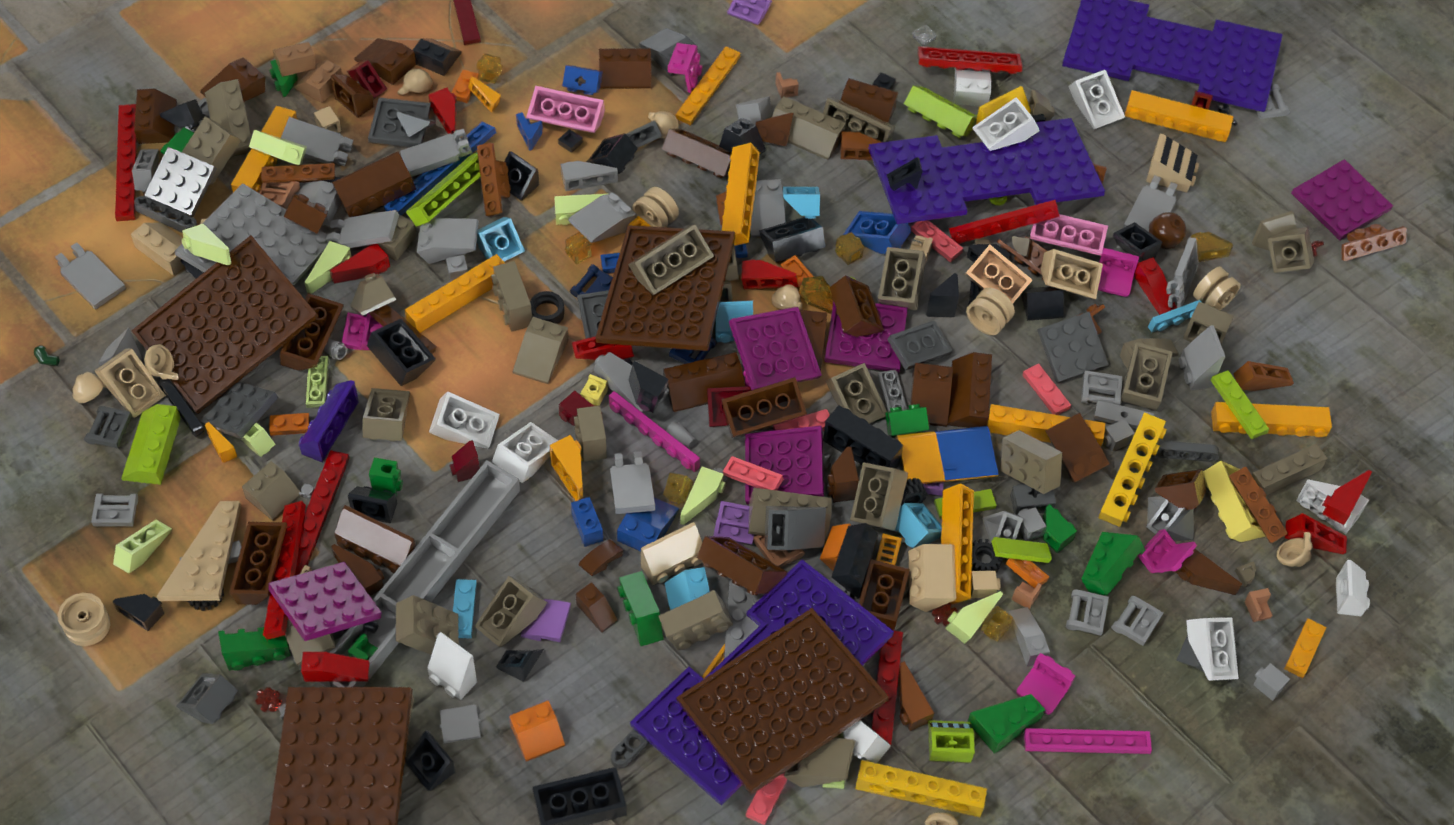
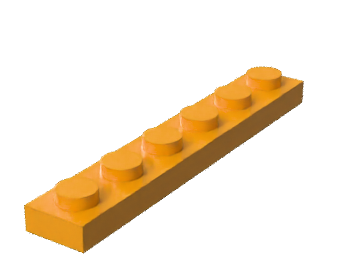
(707, 85)

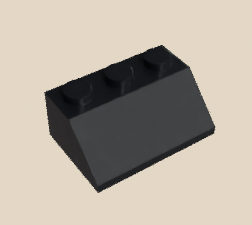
(793, 238)
(400, 351)
(855, 557)

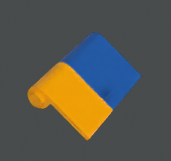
(948, 455)

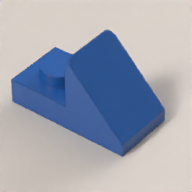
(529, 132)

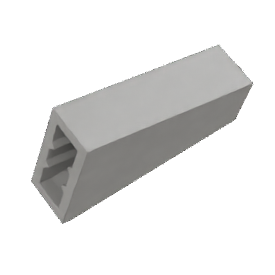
(617, 374)

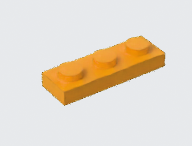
(1305, 648)

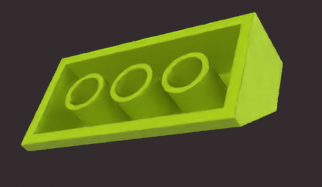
(940, 110)
(152, 445)

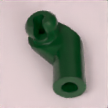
(43, 357)

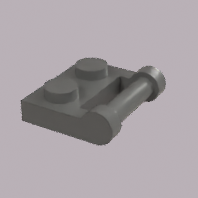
(113, 429)

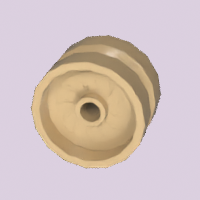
(656, 208)
(1217, 288)
(990, 311)
(84, 619)

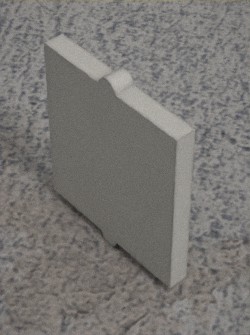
(460, 724)

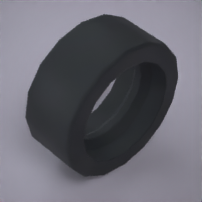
(548, 297)

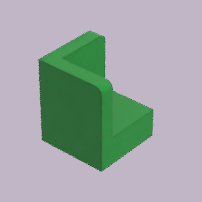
(362, 648)

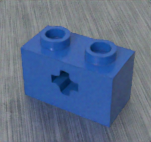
(572, 82)
(587, 521)

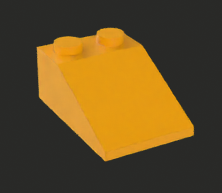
(567, 464)

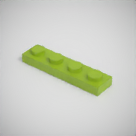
(1239, 404)

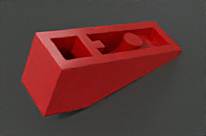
(444, 108)
(365, 262)
(761, 275)
(1154, 284)
(591, 350)
(1345, 498)
(1321, 535)
(333, 668)

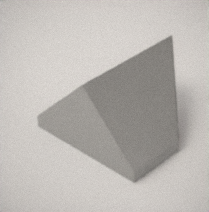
(755, 109)
(123, 342)
(1161, 513)
(1002, 525)

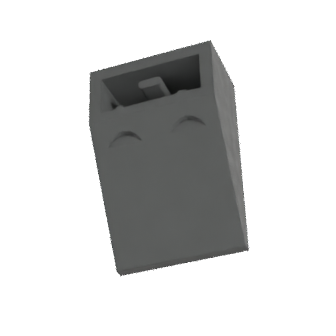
(794, 527)

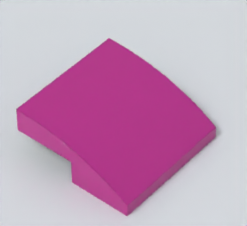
(358, 330)

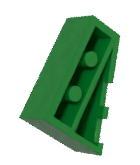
(1109, 560)
(641, 608)
(251, 648)
(1006, 720)

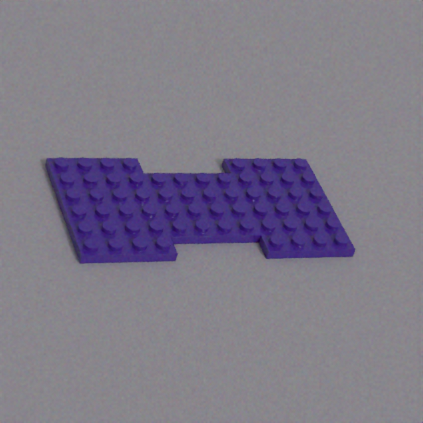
(1229, 62)
(1046, 165)
(803, 588)

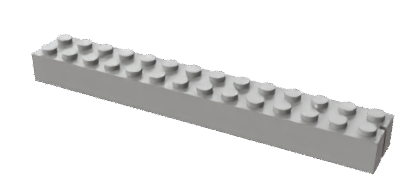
(435, 558)

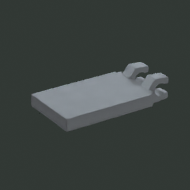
(320, 142)
(436, 153)
(1151, 203)
(364, 229)
(1184, 274)
(90, 276)
(632, 485)

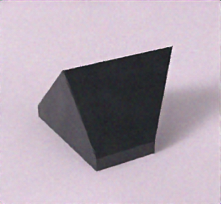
(518, 662)

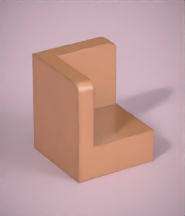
(786, 87)
(1026, 595)
(1257, 604)

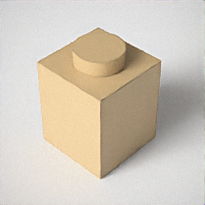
(327, 119)
(984, 584)

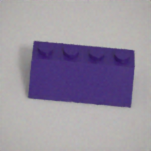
(329, 421)

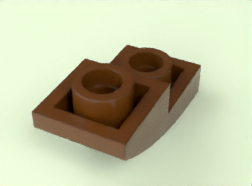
(598, 558)

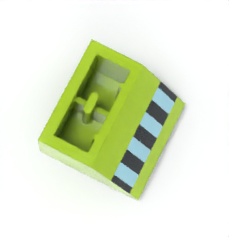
(950, 741)

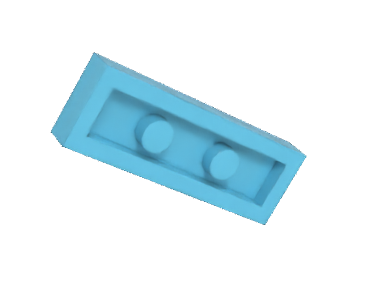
(1172, 317)
(464, 606)

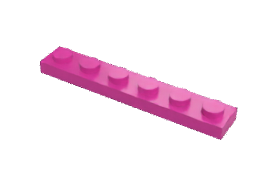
(654, 431)
(1087, 741)

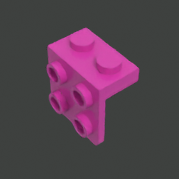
(686, 62)
(1117, 272)
(1164, 554)
(1046, 682)

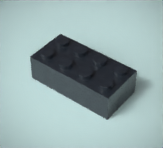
(867, 442)
(581, 799)

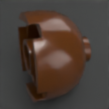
(1169, 229)

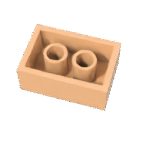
(997, 272)

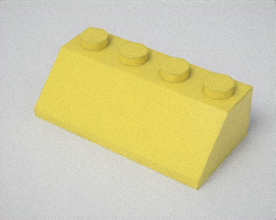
(1232, 509)

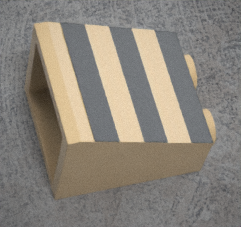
(1173, 164)

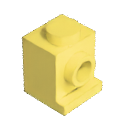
(595, 390)

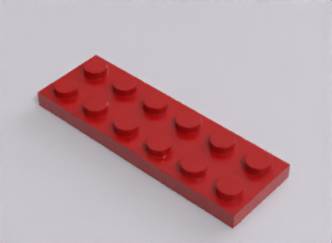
(969, 59)

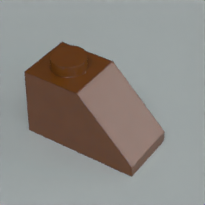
(595, 607)

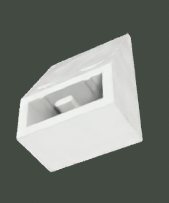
(1314, 495)

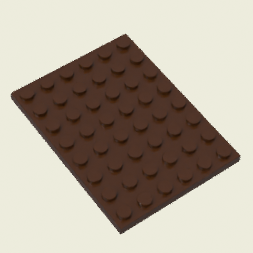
(677, 315)
(226, 323)
(781, 700)
(341, 756)

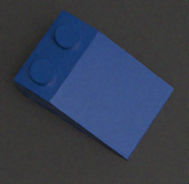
(878, 231)
(646, 527)

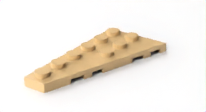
(205, 563)

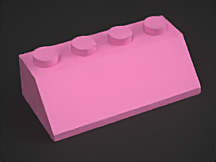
(566, 109)
(1071, 233)

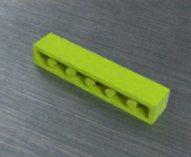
(445, 191)

